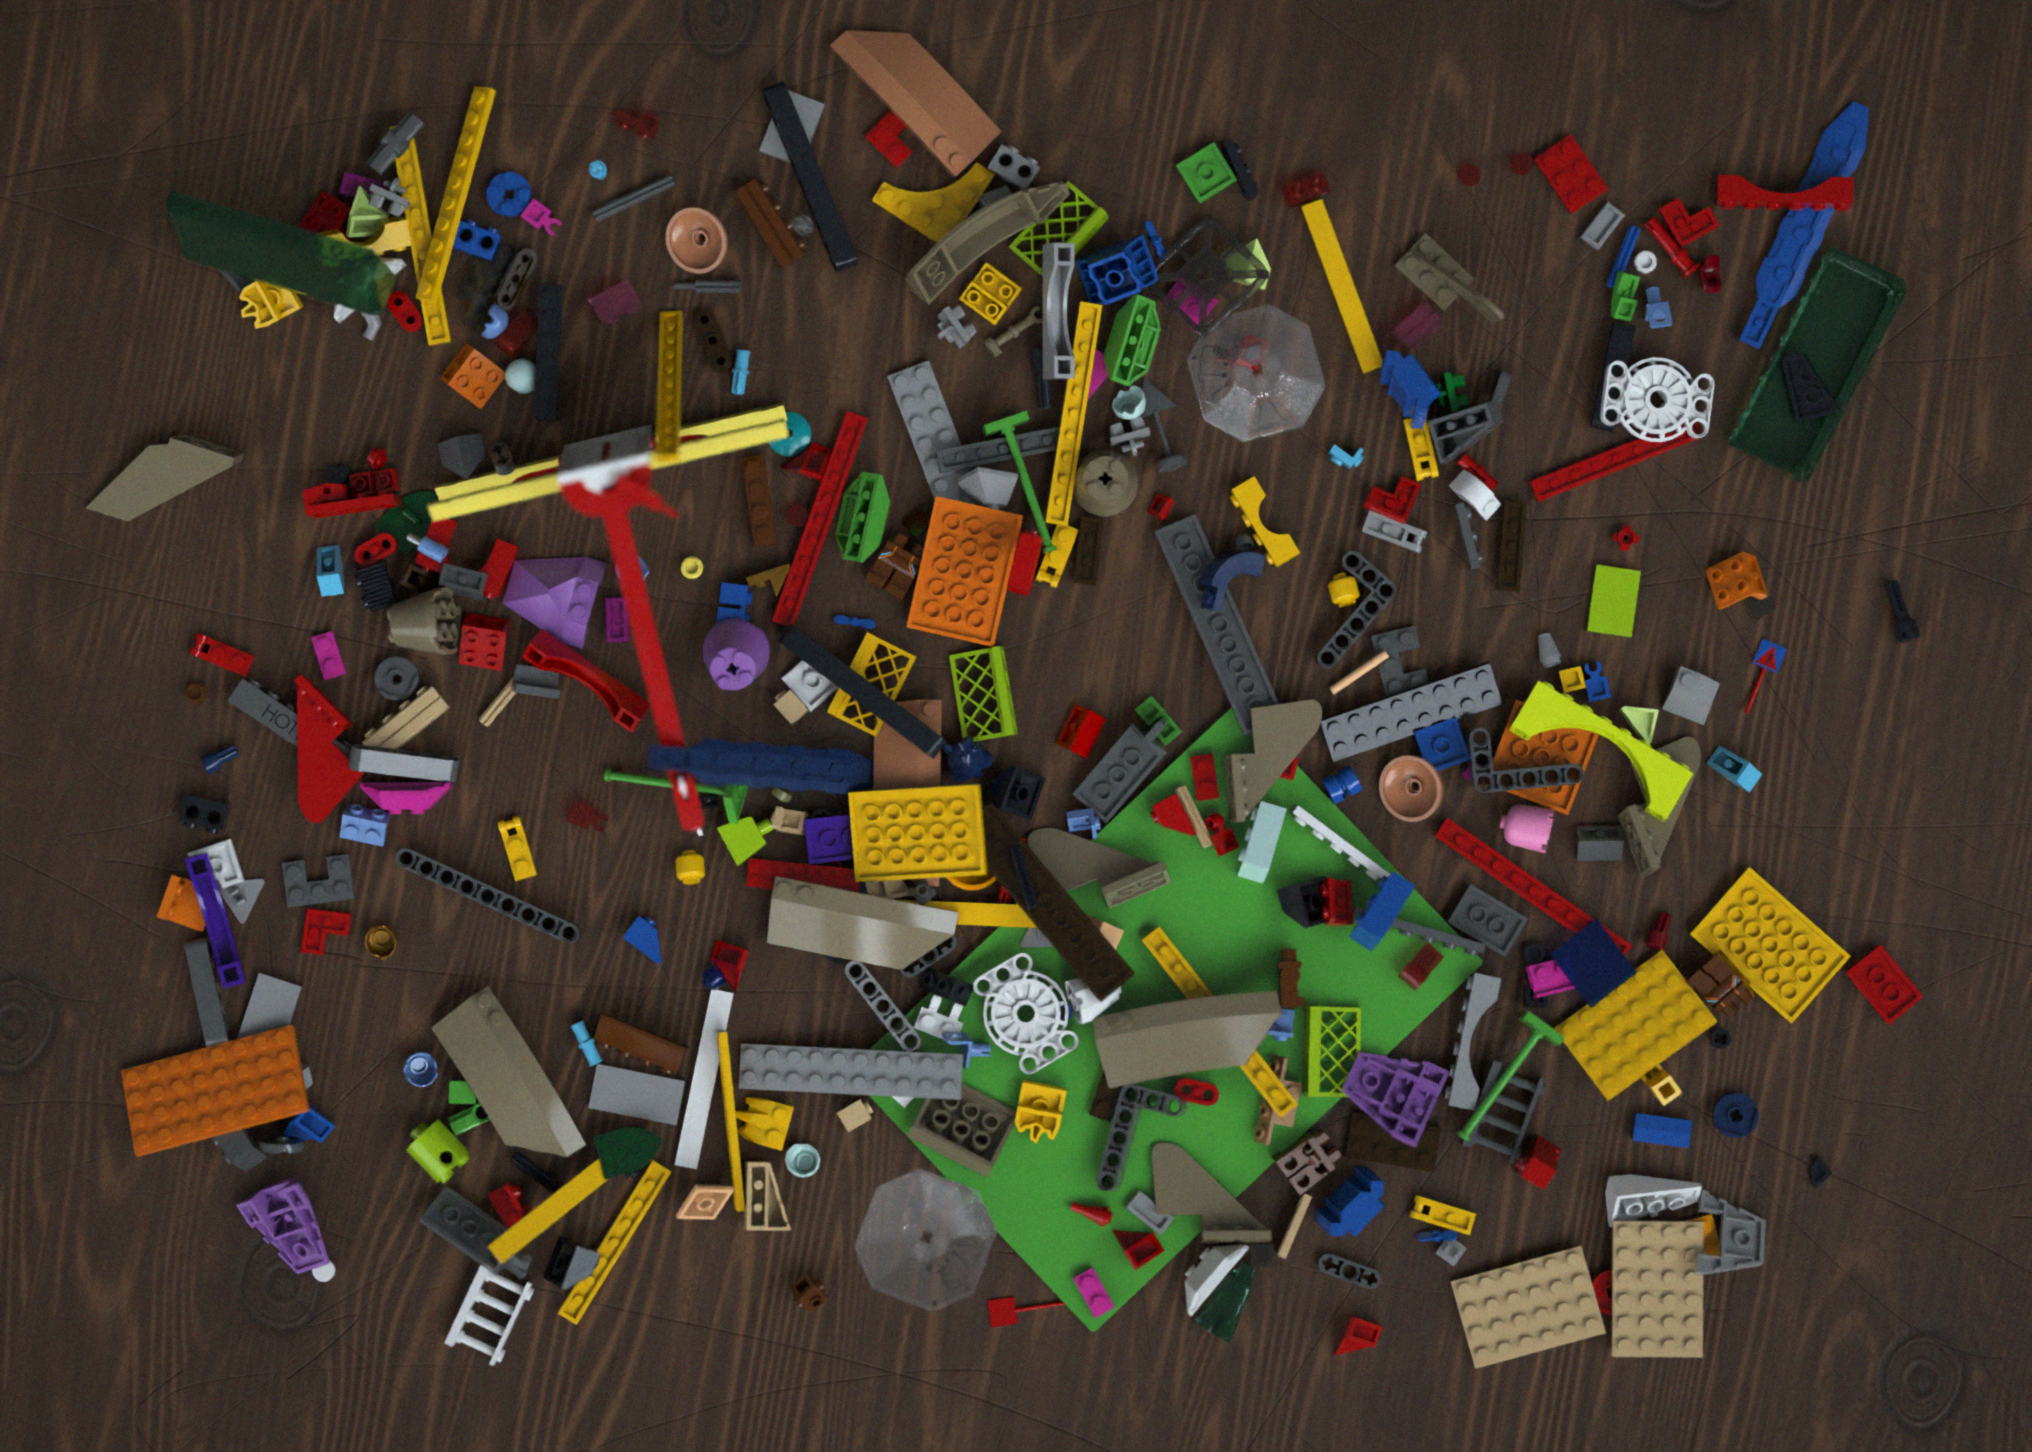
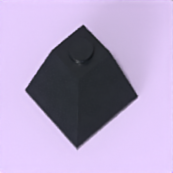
(1015, 792)
(1303, 902)
(570, 1263)

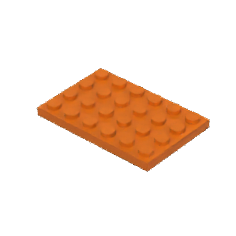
(964, 571)

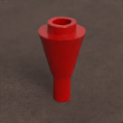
(1099, 1214)

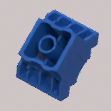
(1117, 270)
(1409, 386)
(1352, 1203)

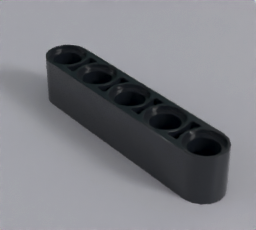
(1618, 349)

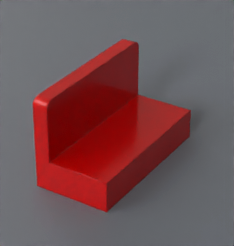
(1080, 731)

